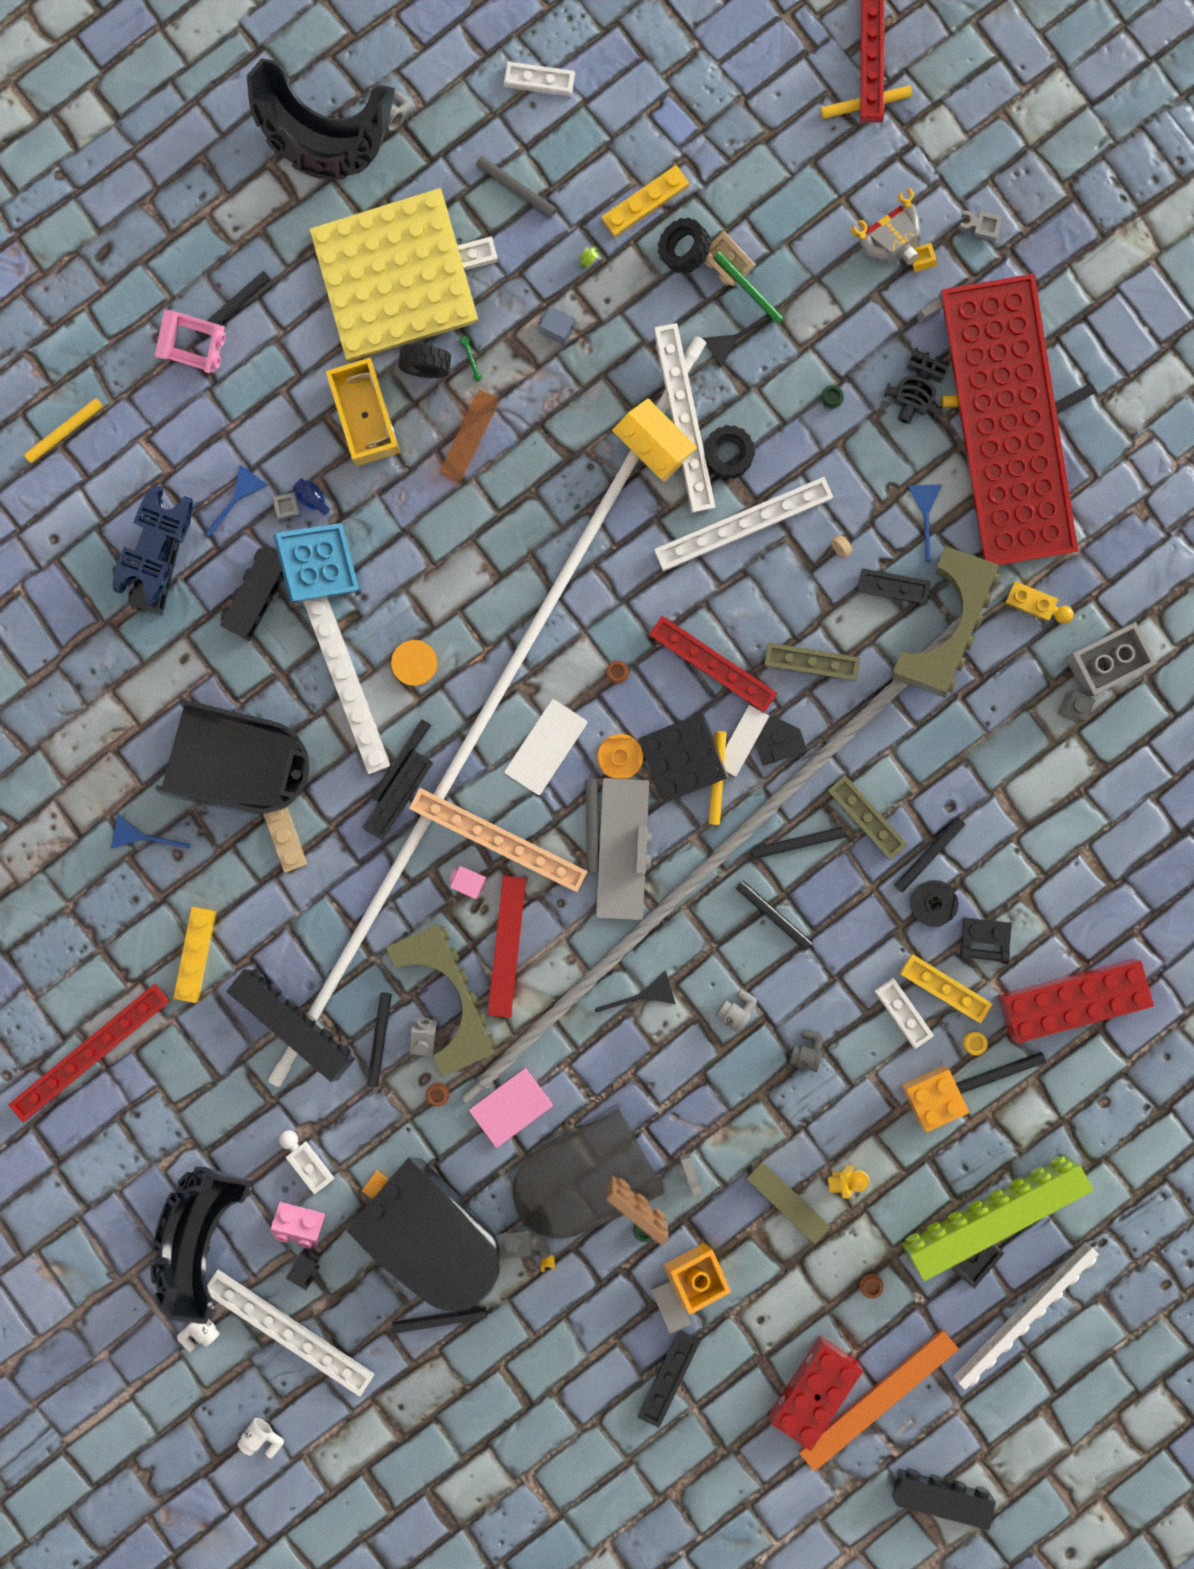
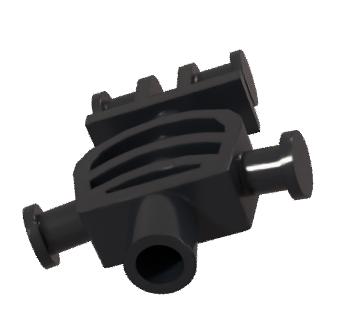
(911, 402)

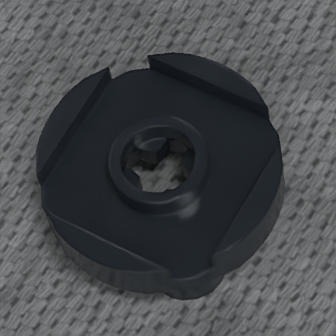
(941, 914)

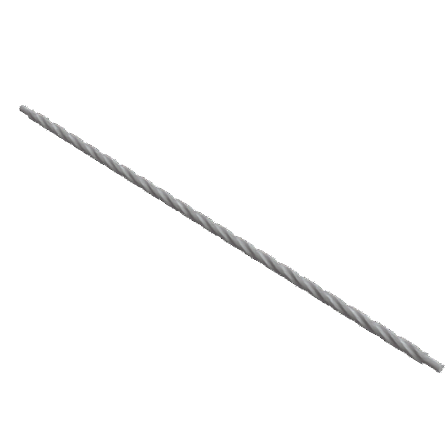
(701, 872)

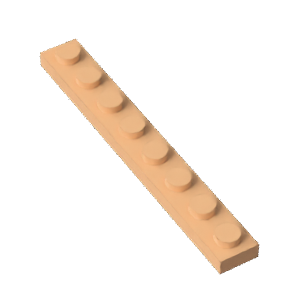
(498, 839)

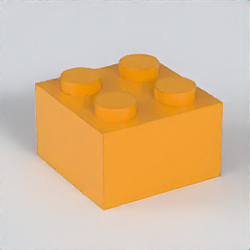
(935, 1099)
(696, 1278)

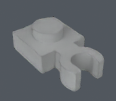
(984, 226)
(687, 1170)

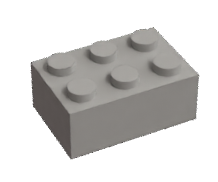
(1111, 660)

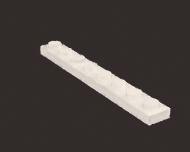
(684, 415)
(743, 524)
(347, 685)
(1032, 1309)
(289, 1333)

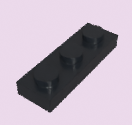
(893, 586)

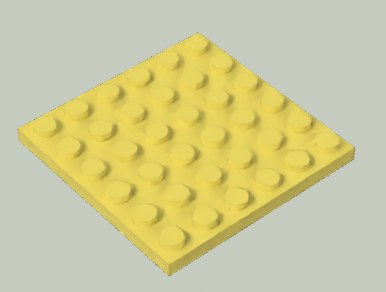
(394, 275)

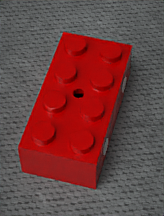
(823, 1372)

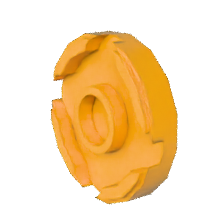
(414, 663)
(620, 756)

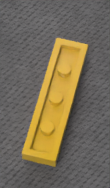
(645, 201)
(194, 954)
(945, 988)

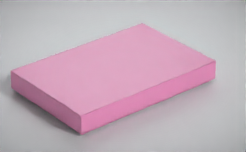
(511, 1107)

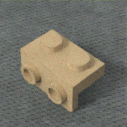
(733, 253)

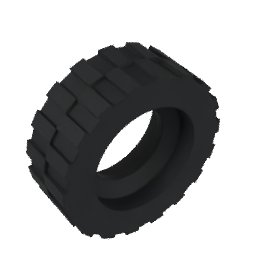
(670, 239)
(424, 361)
(735, 435)

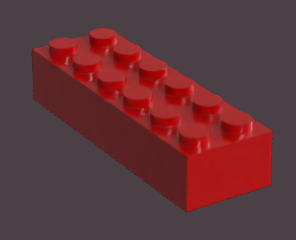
(1075, 1000)

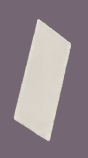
(546, 747)

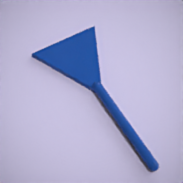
(245, 485)
(925, 497)
(126, 833)

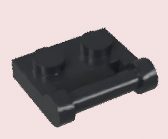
(986, 932)

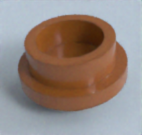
(617, 672)
(437, 1094)
(871, 1286)

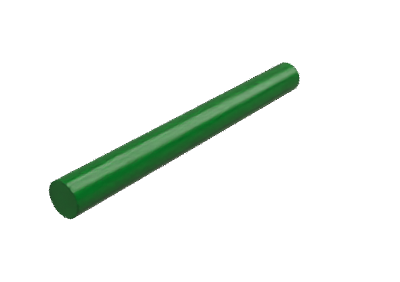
(748, 287)

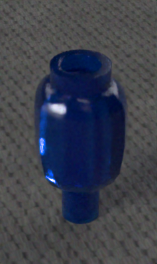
(310, 496)

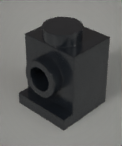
(304, 1267)

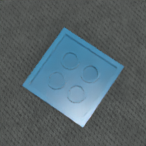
(316, 562)

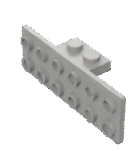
(623, 849)

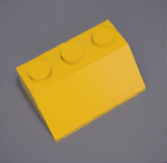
(655, 439)

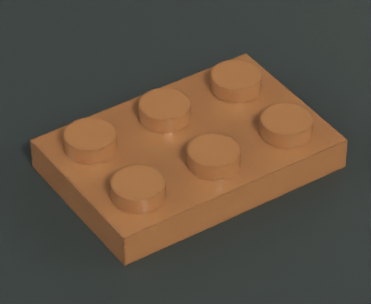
(637, 1209)

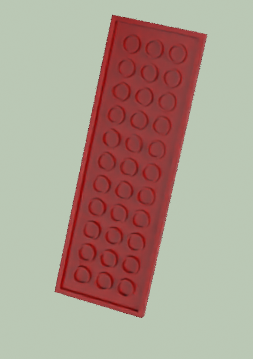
(1009, 420)

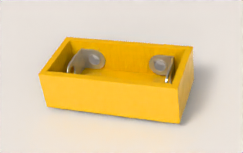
(359, 392)

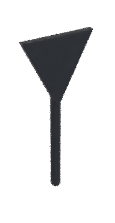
(722, 345)
(658, 991)

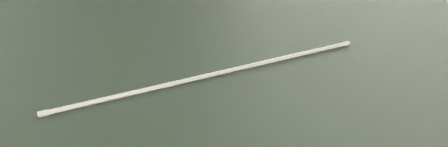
(284, 1065)

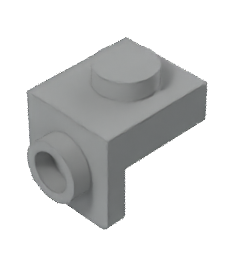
(423, 1037)

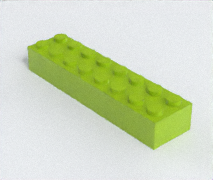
(997, 1216)

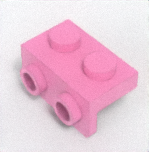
(297, 1225)

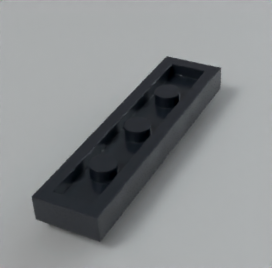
(397, 794)
(668, 1378)

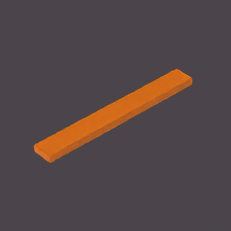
(880, 1398)

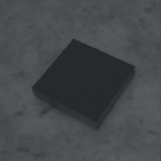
(978, 1265)

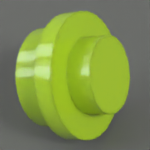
(588, 257)

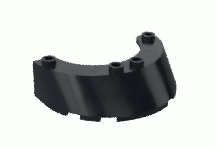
(312, 141)
(185, 1238)

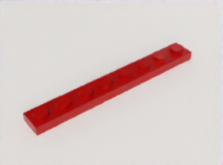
(89, 1053)

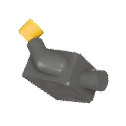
(525, 1245)

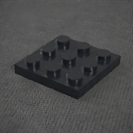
(683, 757)

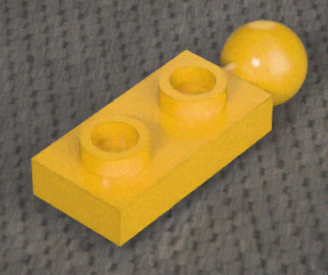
(1037, 604)

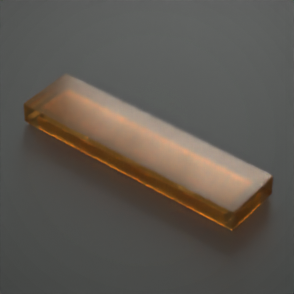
(469, 436)

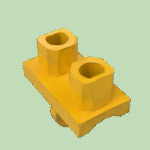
(848, 1181)

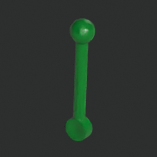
(465, 342)

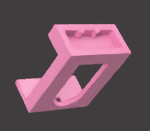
(167, 338)

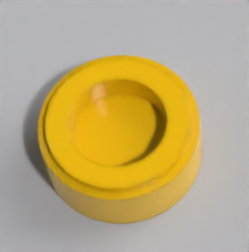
(975, 1043)

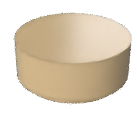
(841, 546)

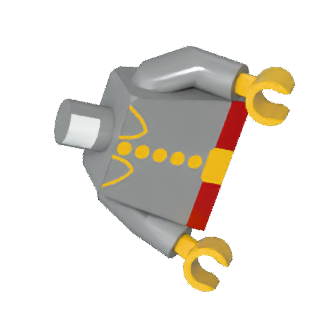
(893, 235)

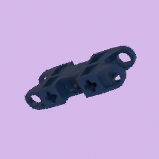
(153, 544)

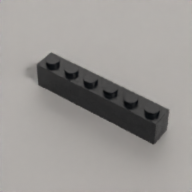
(291, 1024)

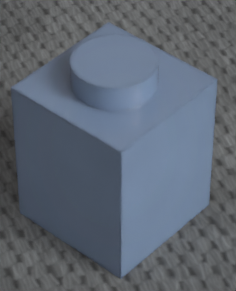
(556, 325)

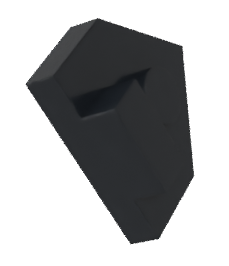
(779, 741)

